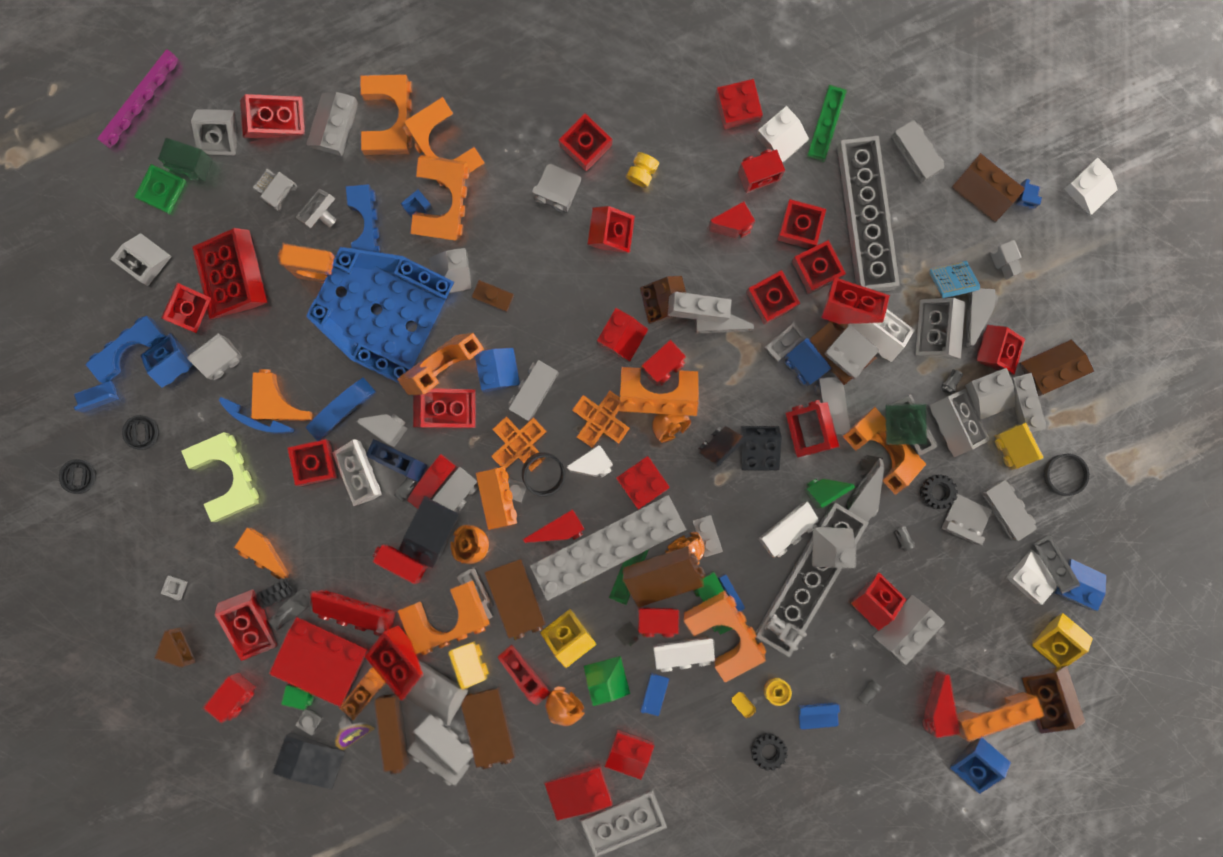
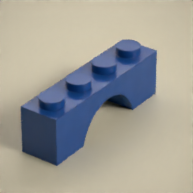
(361, 199)
(106, 363)

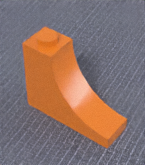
(269, 402)

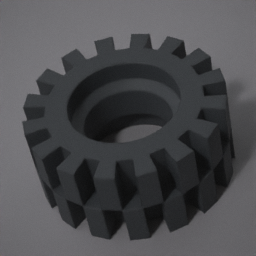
(950, 489)
(274, 594)
(760, 743)

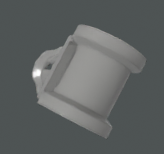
(788, 633)

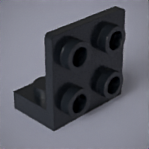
(761, 448)

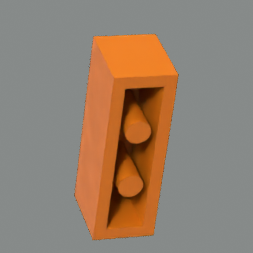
(496, 498)

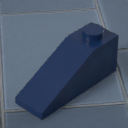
(396, 460)

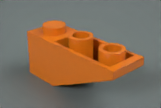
(260, 549)
(362, 694)

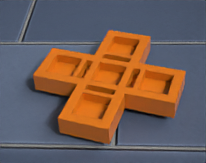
(600, 419)
(518, 442)

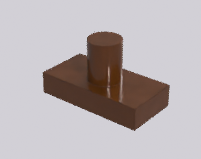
(492, 296)

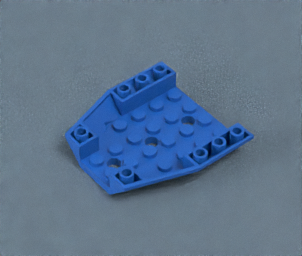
(401, 289)

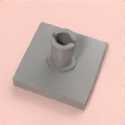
(316, 209)

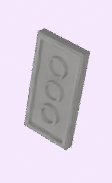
(623, 823)

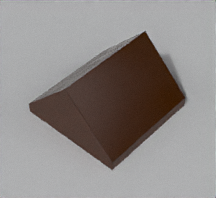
(174, 649)

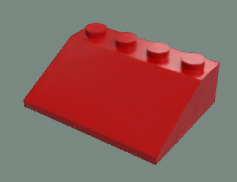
(229, 273)
(352, 611)
(318, 662)

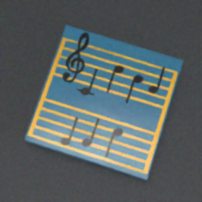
(954, 279)

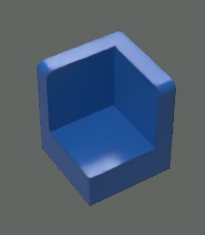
(1029, 196)
(416, 203)

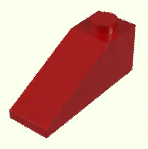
(432, 480)
(559, 529)
(524, 675)

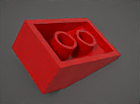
(271, 116)
(854, 304)
(444, 409)
(245, 625)
(395, 661)
(940, 708)
(578, 793)

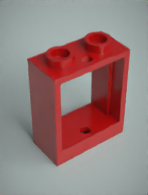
(826, 426)
(399, 563)

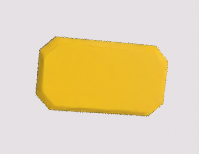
(743, 705)

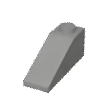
(979, 309)
(733, 324)
(867, 496)

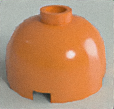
(667, 425)
(694, 542)
(469, 544)
(563, 708)

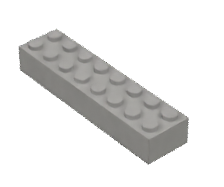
(868, 213)
(608, 547)
(806, 584)

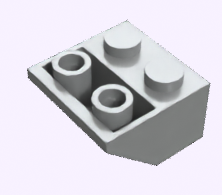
(141, 258)

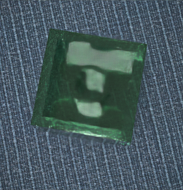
(185, 159)
(906, 423)

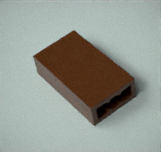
(663, 576)
(515, 599)
(488, 728)
(391, 733)

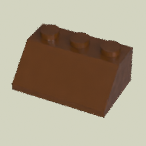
(988, 187)
(822, 342)
(1057, 366)
(1056, 698)

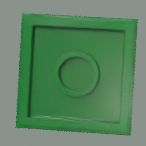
(160, 189)

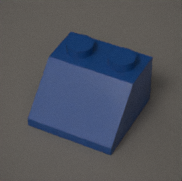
(166, 360)
(806, 362)
(497, 369)
(1091, 588)
(981, 765)

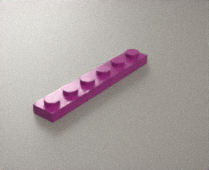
(140, 95)

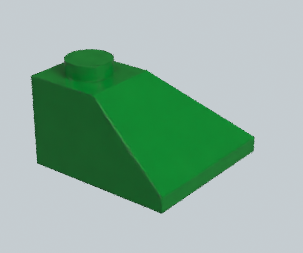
(826, 491)
(606, 680)

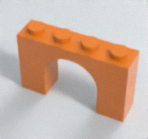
(397, 90)
(423, 122)
(453, 175)
(306, 262)
(422, 376)
(678, 402)
(905, 461)
(722, 611)
(425, 636)
(1019, 709)

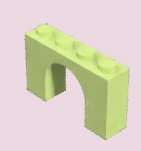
(241, 493)

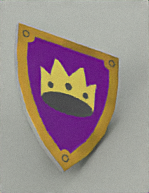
(350, 733)

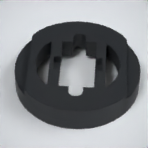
(131, 423)
(68, 485)

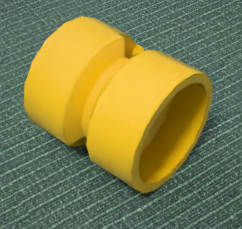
(643, 167)
(777, 691)

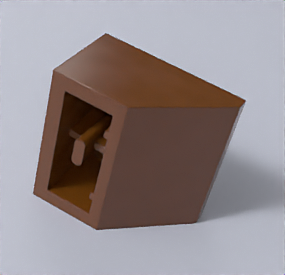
(656, 297)

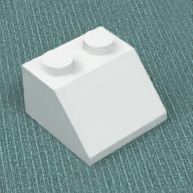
(783, 133)
(1092, 186)
(592, 463)
(1033, 578)

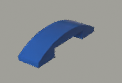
(340, 408)
(235, 409)

